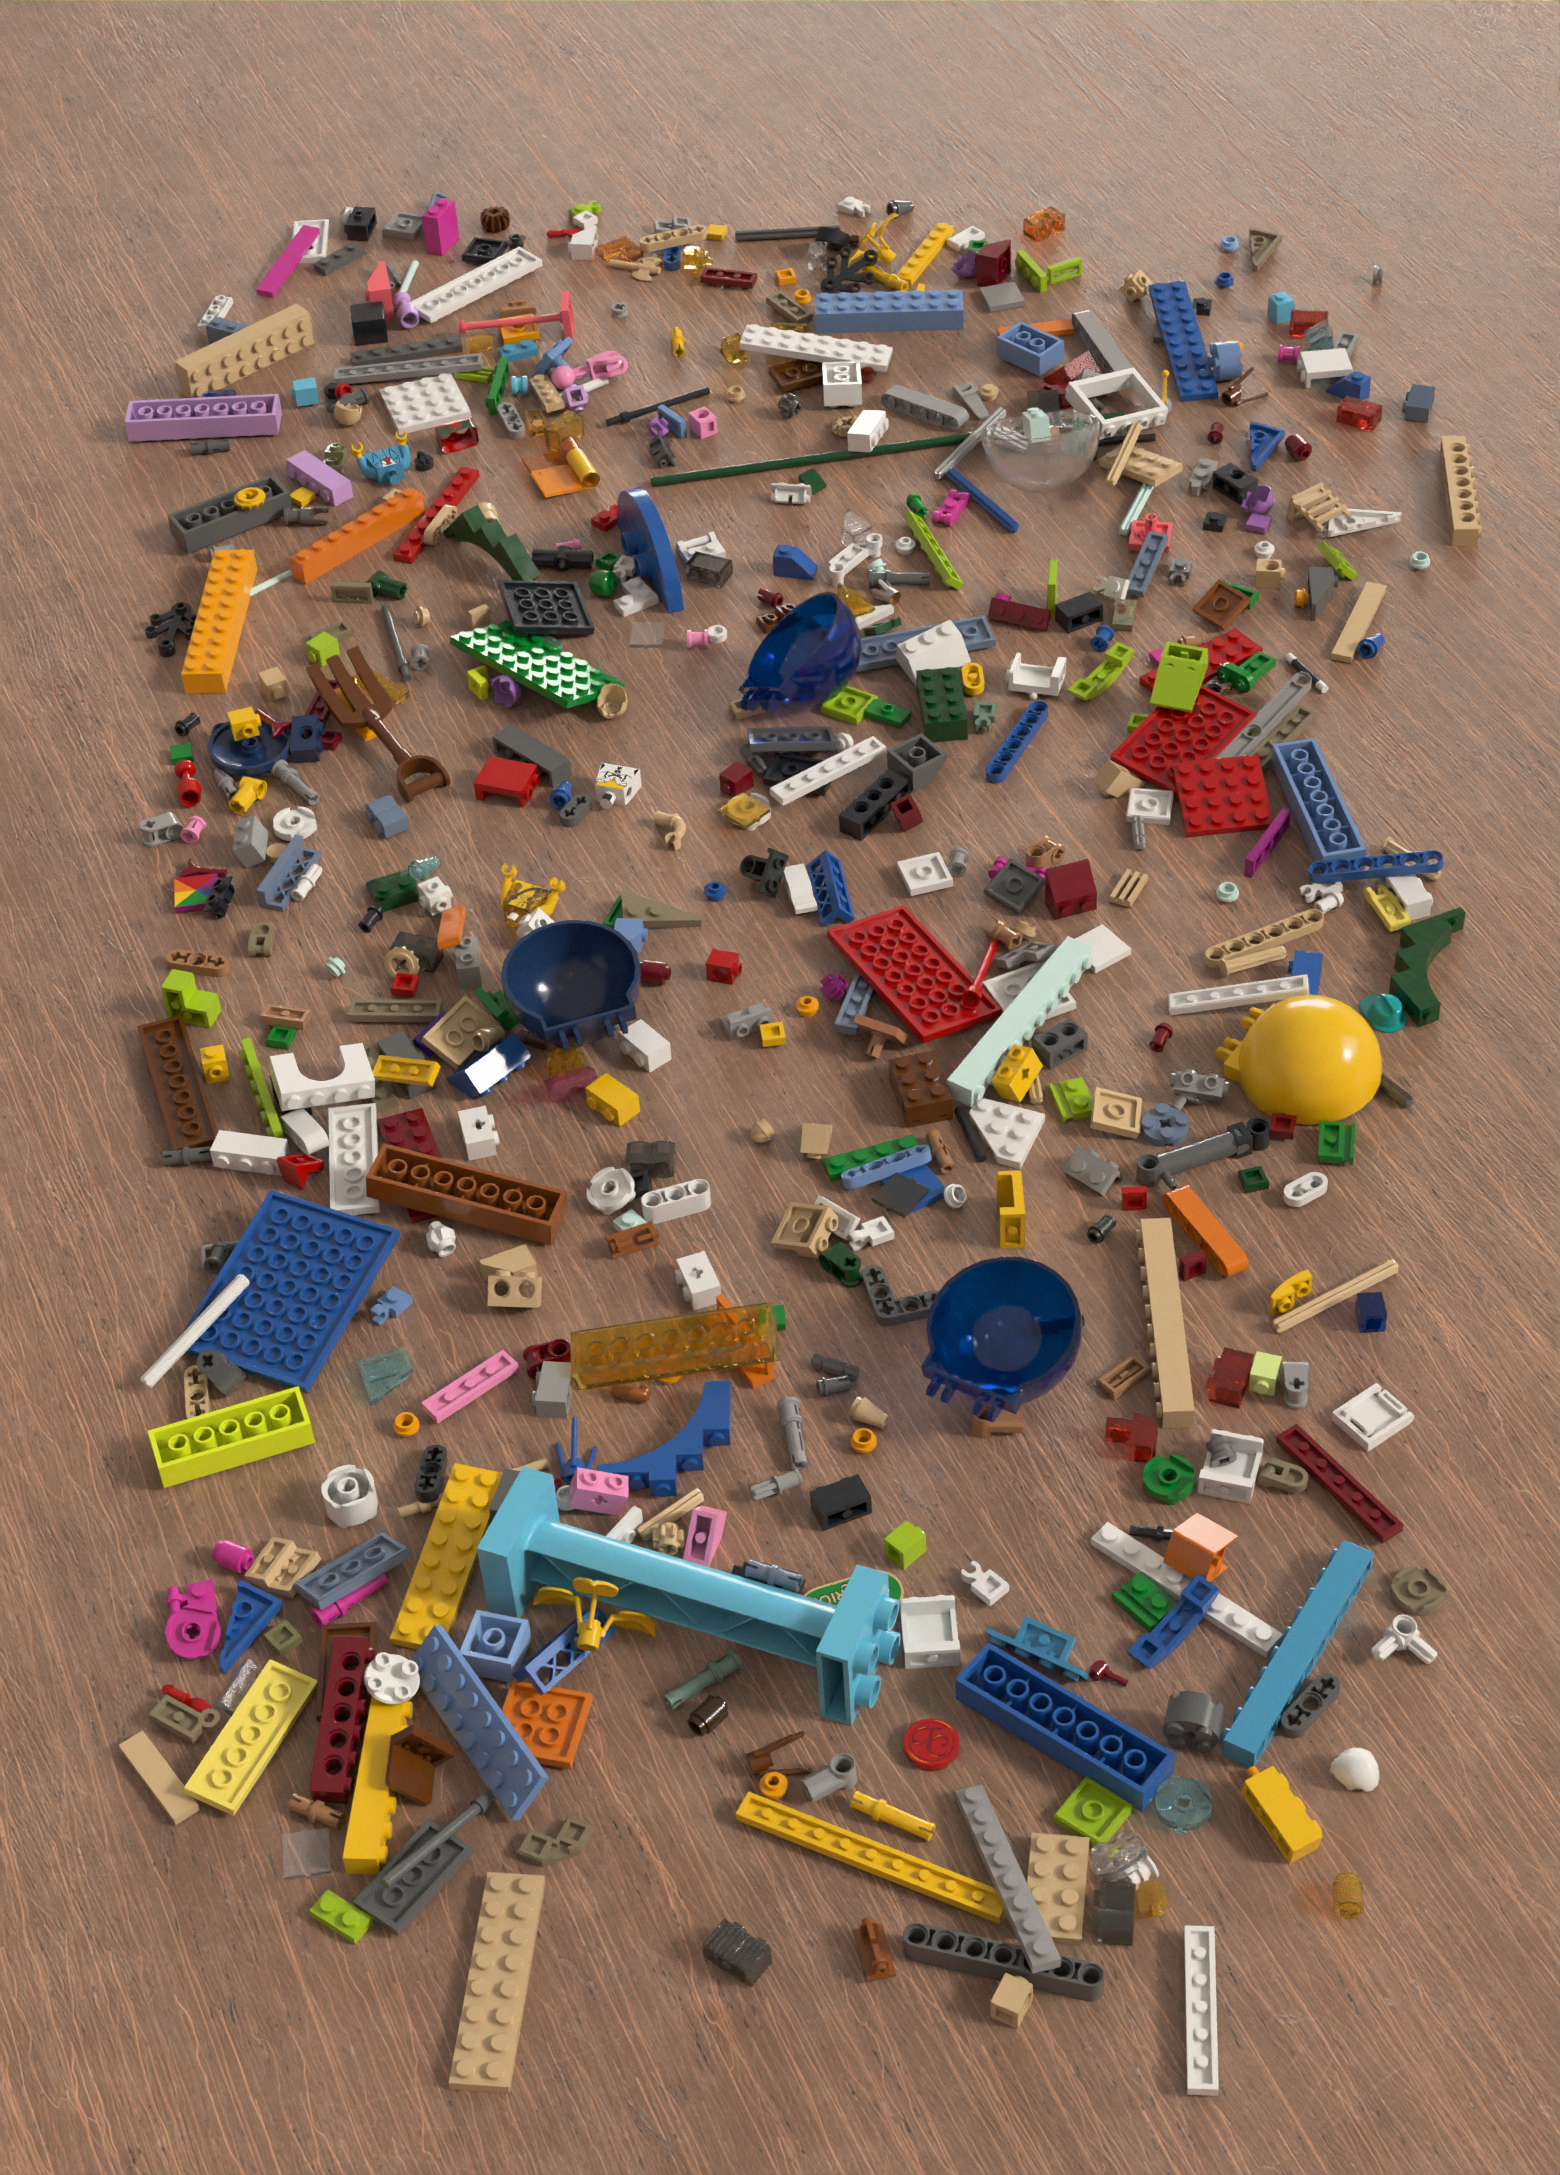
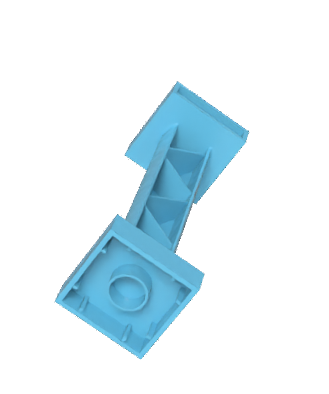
(842, 1640)

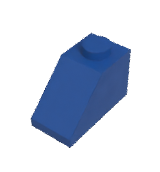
(1353, 385)
(793, 563)

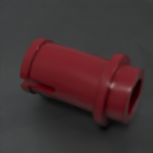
(1215, 435)
(770, 597)
(1162, 1034)

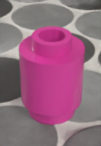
(233, 1556)

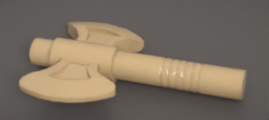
(642, 270)

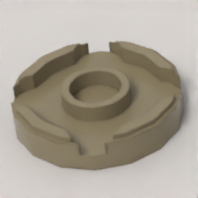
(1418, 1591)

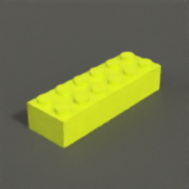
(231, 1437)

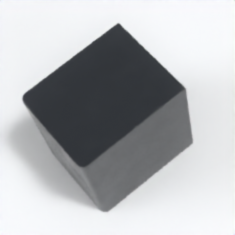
(369, 323)

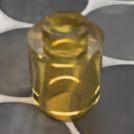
(480, 343)
(1348, 1895)

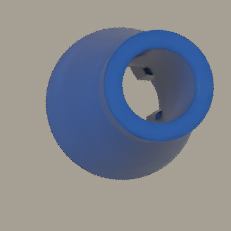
(1370, 646)
(561, 795)

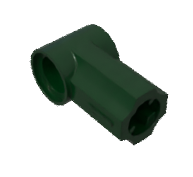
(383, 584)

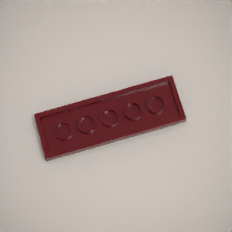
(410, 1132)

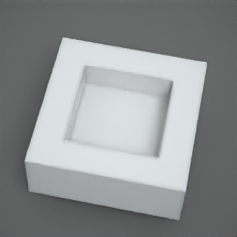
(585, 220)

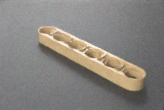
(1266, 941)

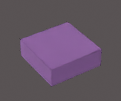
(1258, 523)

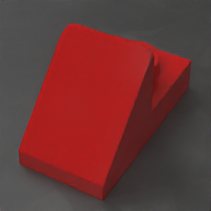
(297, 1167)

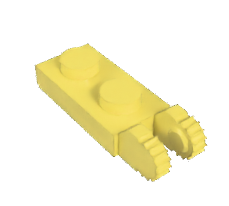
(1387, 908)

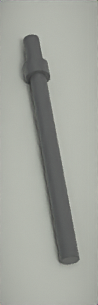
(402, 664)
(478, 1807)

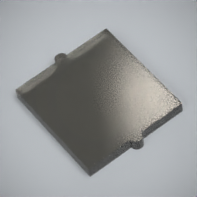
(1044, 400)
(900, 1195)

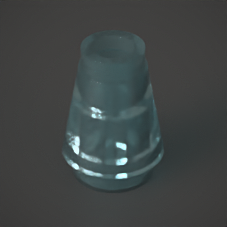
(422, 868)

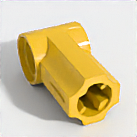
(248, 792)

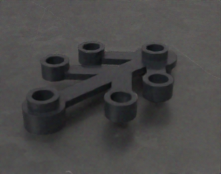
(848, 273)
(178, 612)

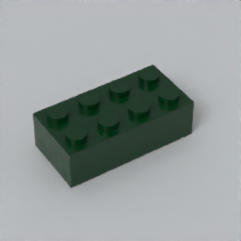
(942, 704)

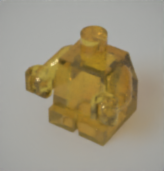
(695, 259)
(731, 350)

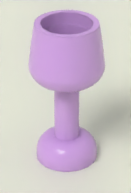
(406, 312)

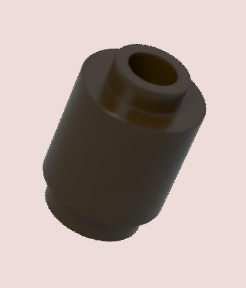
(708, 1715)

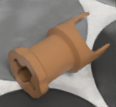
(1005, 935)

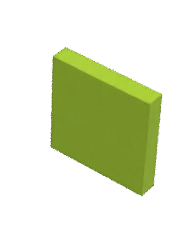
(1052, 586)
(848, 705)
(1093, 1812)

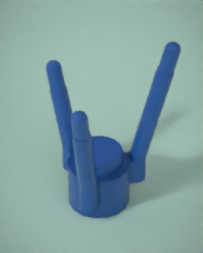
(569, 1469)

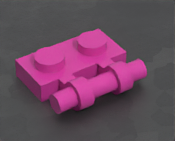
(197, 1593)

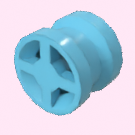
(519, 385)

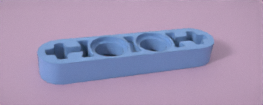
(886, 1166)

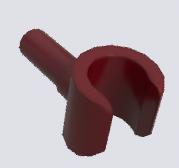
(1101, 1669)

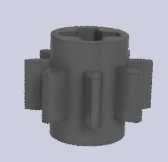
(789, 405)

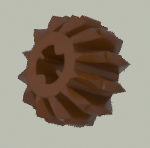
(495, 219)

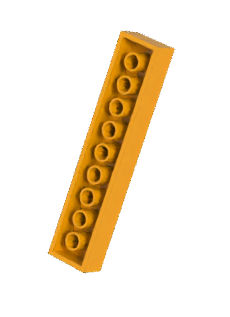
(219, 622)

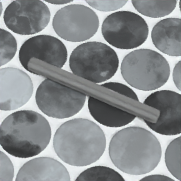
(967, 445)

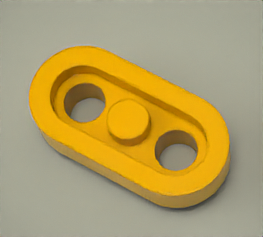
(973, 679)

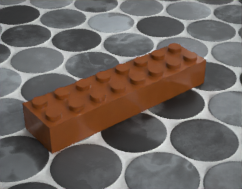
(466, 1194)

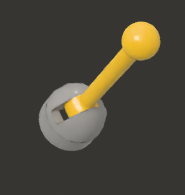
(1165, 373)

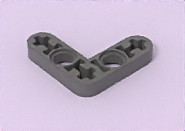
(894, 1307)

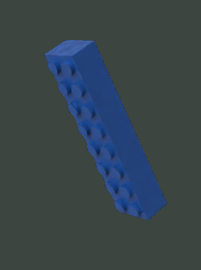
(1064, 1726)

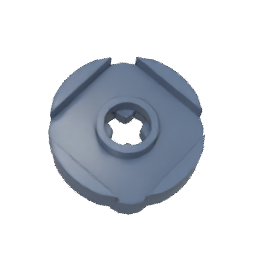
(1165, 1115)

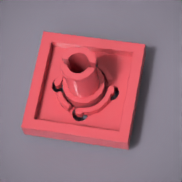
(1141, 528)

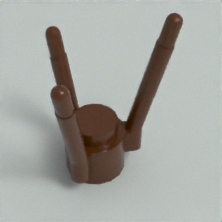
(1233, 394)
(761, 1759)

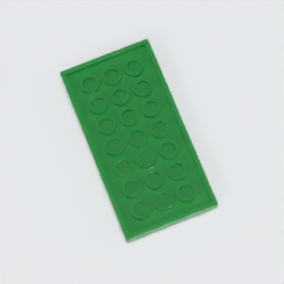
(535, 663)

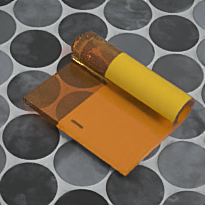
(562, 470)

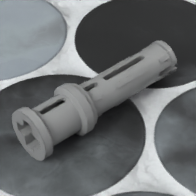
(290, 777)
(792, 1424)

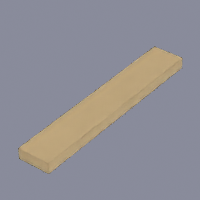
(1358, 622)

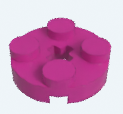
(184, 1619)

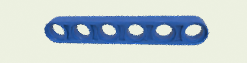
(1016, 741)
(1375, 863)

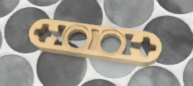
(673, 238)

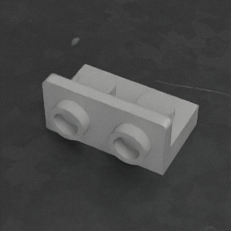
(746, 1021)

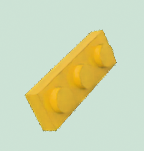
(406, 1070)

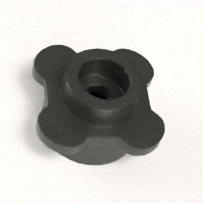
(516, 240)

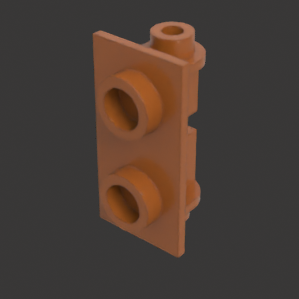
(632, 1240)
(874, 1950)

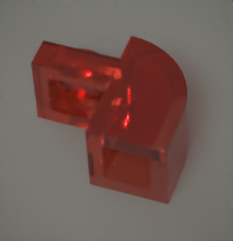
(1138, 1433)

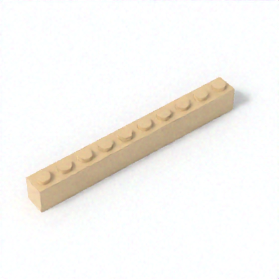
(1165, 1324)

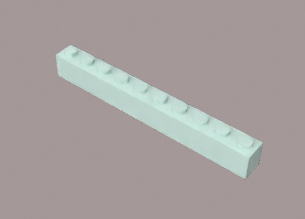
(1020, 1020)

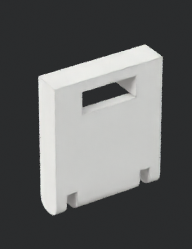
(1376, 1416)

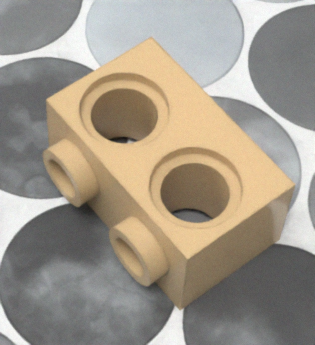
(514, 1296)

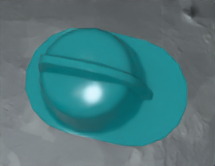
(1384, 1012)

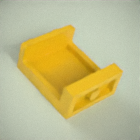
(1012, 1209)

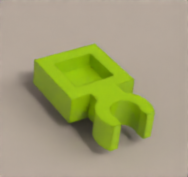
(592, 207)

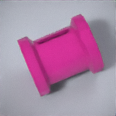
(1295, 351)

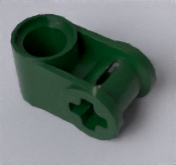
(842, 1265)

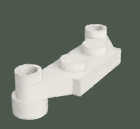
(852, 556)

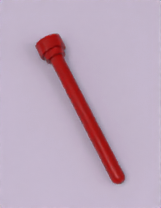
(973, 994)

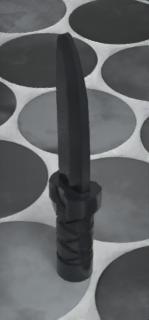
(1143, 1531)

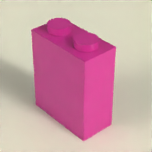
(440, 227)

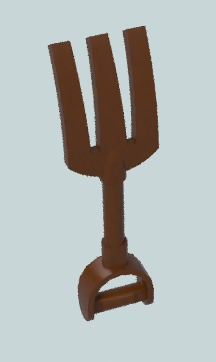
(372, 716)

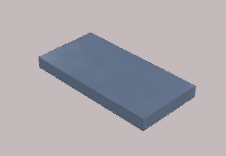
(352, 1570)

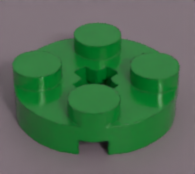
(1168, 1491)

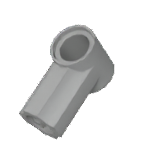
(830, 1779)

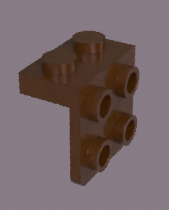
(413, 1762)

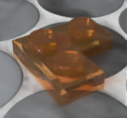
(622, 246)

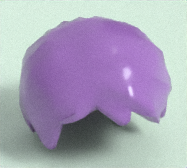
(966, 265)
(1258, 502)
(506, 690)

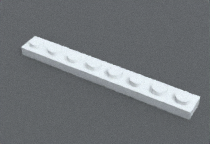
(1222, 1612)

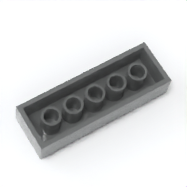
(221, 518)

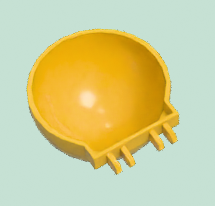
(1305, 1059)

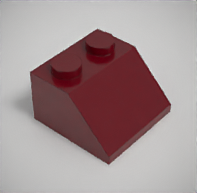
(993, 263)
(1070, 889)

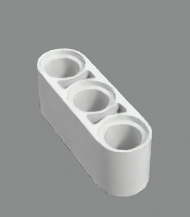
(304, 1131)
(676, 1201)

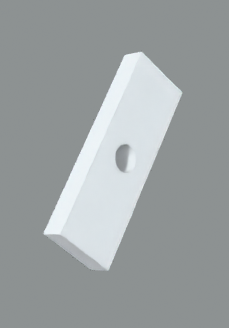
(218, 308)

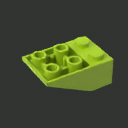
(1179, 676)

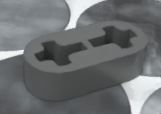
(575, 810)

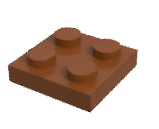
(1221, 605)

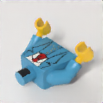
(384, 464)

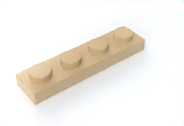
(546, 393)

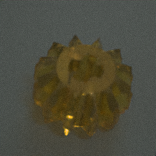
(563, 1061)

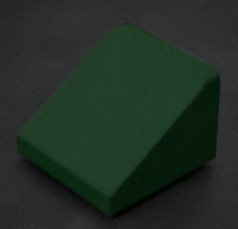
(813, 479)

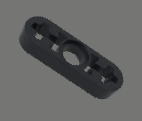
(434, 1481)

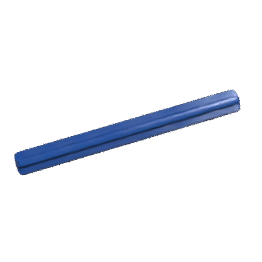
(982, 500)

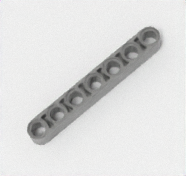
(1099, 342)

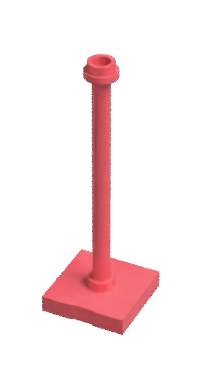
(565, 316)

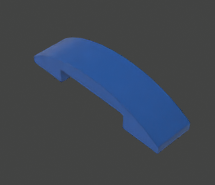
(1177, 1624)

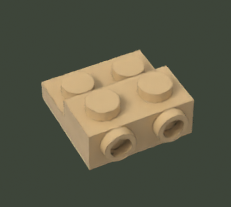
(805, 1229)

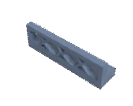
(281, 874)

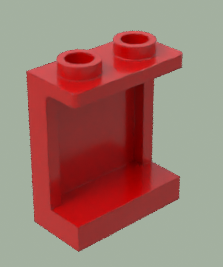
(508, 779)

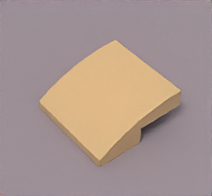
(281, 1566)

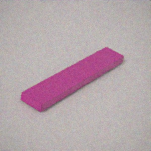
(288, 261)

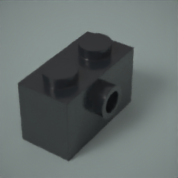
(360, 224)

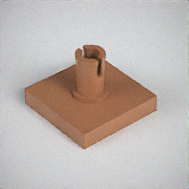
(880, 1032)

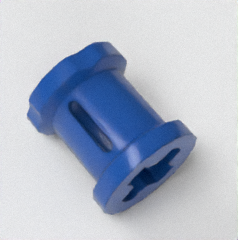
(1101, 640)

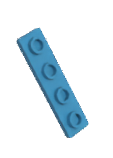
(1043, 1643)

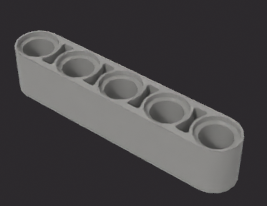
(925, 407)

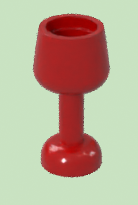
(187, 789)

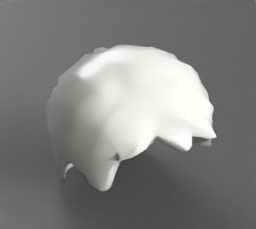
(1356, 1769)

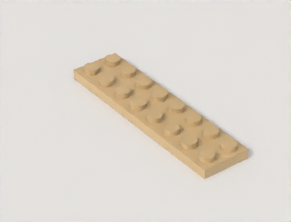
(497, 1983)

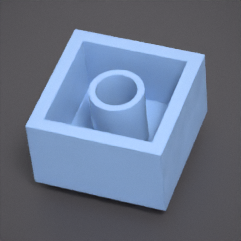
(496, 1645)

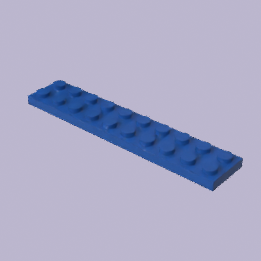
(1183, 341)

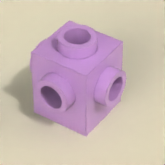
(577, 393)

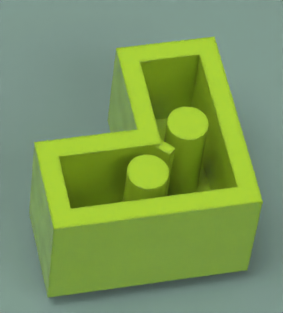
(184, 999)

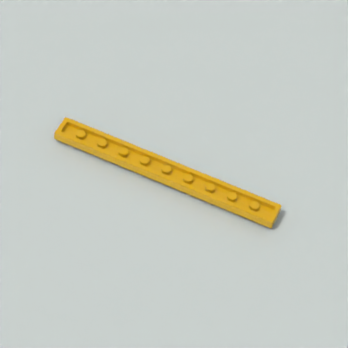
(871, 1856)

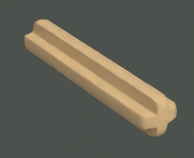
(671, 1513)

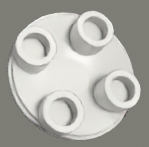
(392, 1678)

